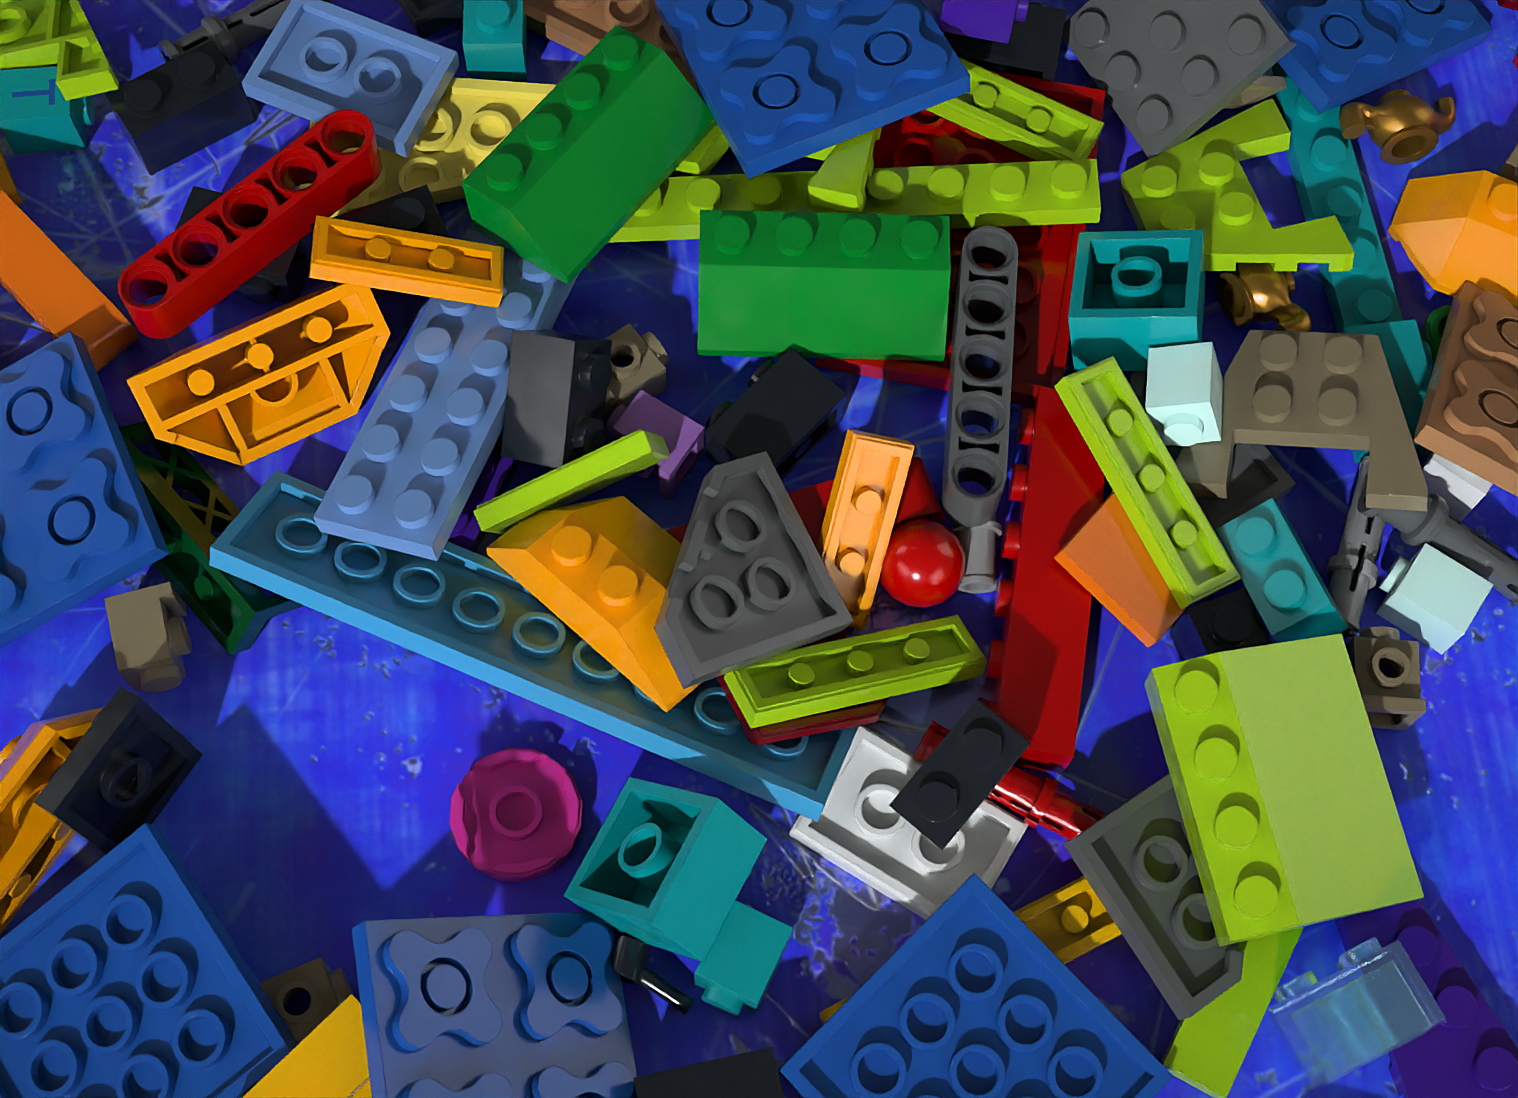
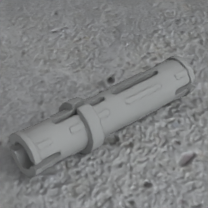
(1354, 567)

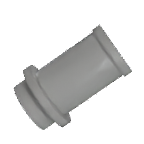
(980, 554)

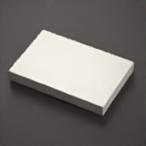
(888, 852)

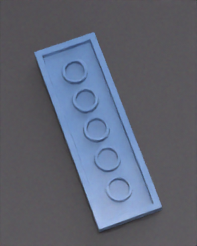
(437, 416)

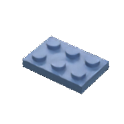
(340, 60)

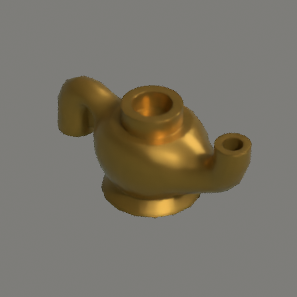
(1399, 124)
(1261, 296)

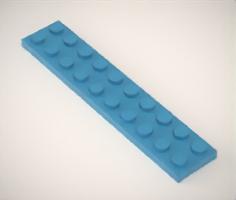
(494, 629)

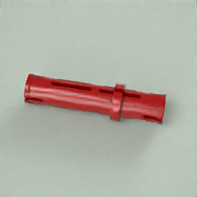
(1026, 794)

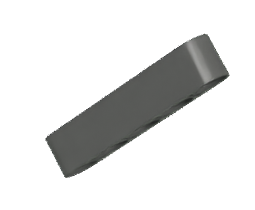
(975, 399)

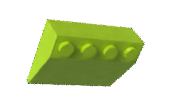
(1280, 787)

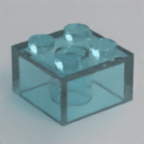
(1353, 1014)

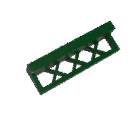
(224, 603)

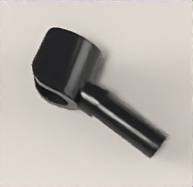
(630, 961)

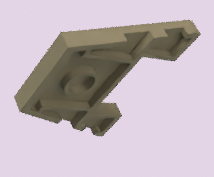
(1315, 395)

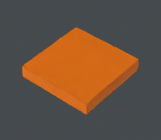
(1120, 573)

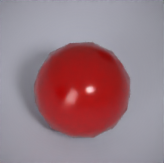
(922, 563)

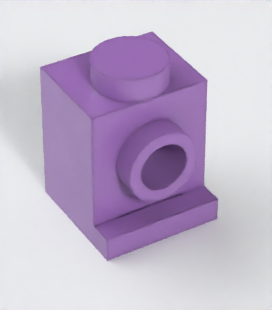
(680, 433)

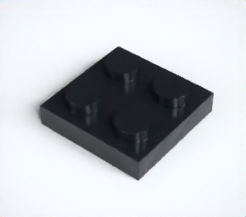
(118, 773)

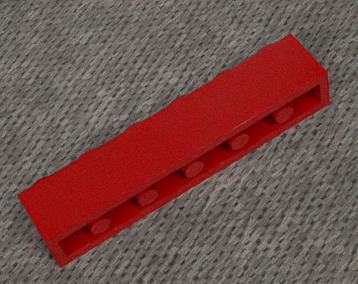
(1042, 604)

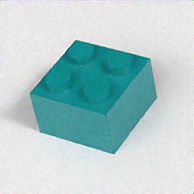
(1135, 295)
(666, 867)

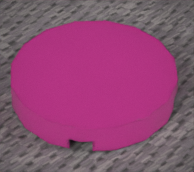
(516, 815)

